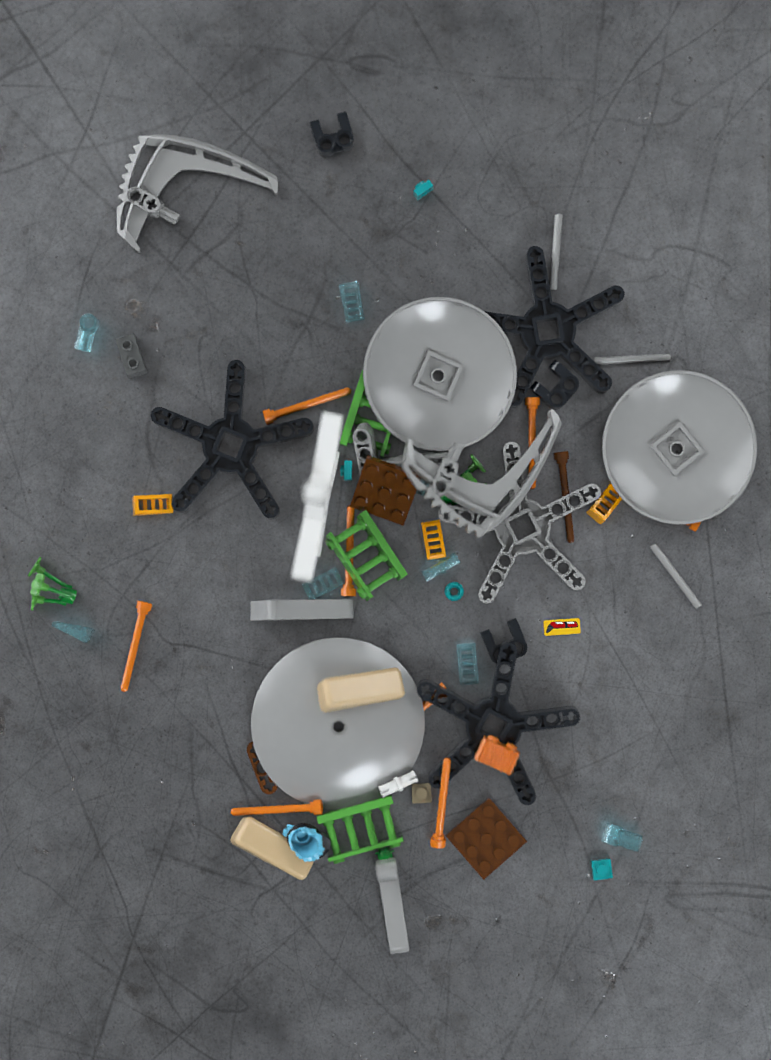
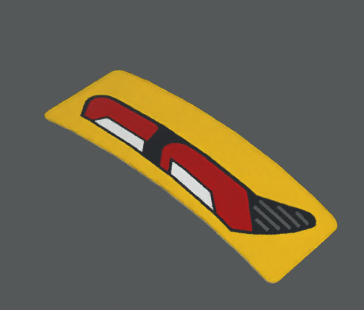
(562, 626)

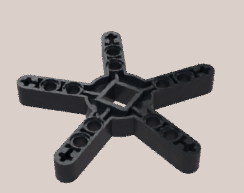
(566, 322)
(213, 435)
(501, 707)

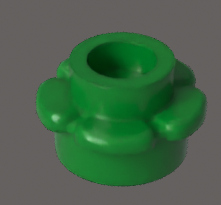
(384, 853)

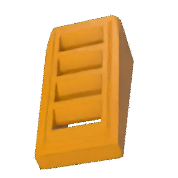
(137, 512)
(598, 512)
(442, 554)

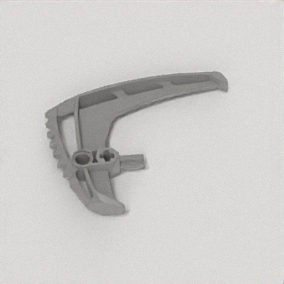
(163, 168)
(473, 495)

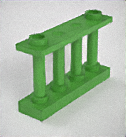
(355, 419)
(375, 539)
(347, 815)

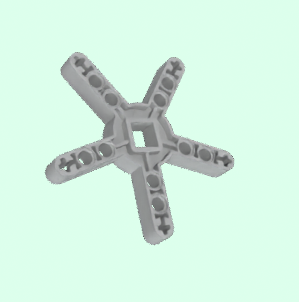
(537, 542)

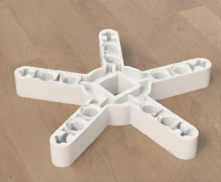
(317, 497)

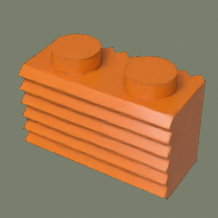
(497, 754)

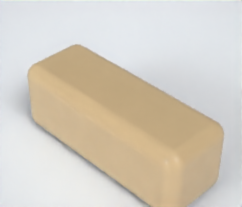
(360, 689)
(269, 846)

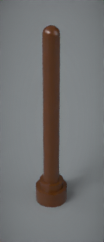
(561, 460)

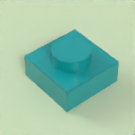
(422, 189)
(346, 470)
(601, 869)

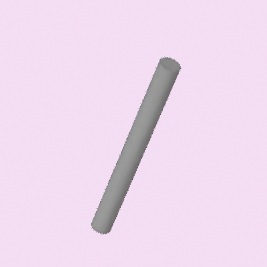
(555, 252)
(632, 359)
(675, 575)

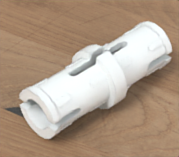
(398, 784)

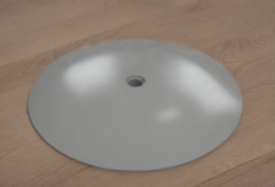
(303, 747)

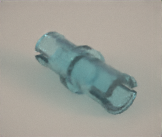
(440, 567)

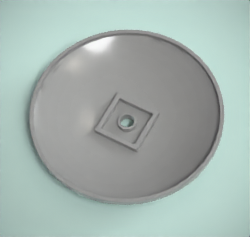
(445, 338)
(714, 440)

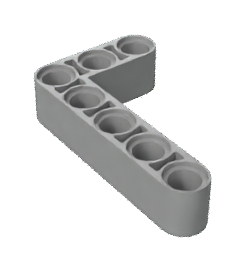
(369, 443)
(302, 609)
(392, 905)

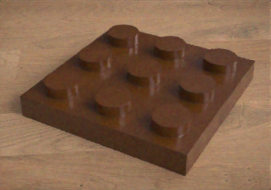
(384, 491)
(486, 838)

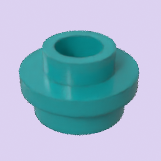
(458, 586)

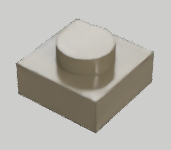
(421, 793)

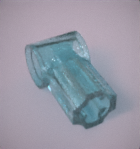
(86, 335)
(617, 836)

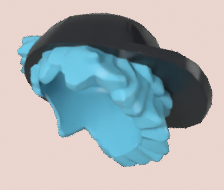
(307, 841)

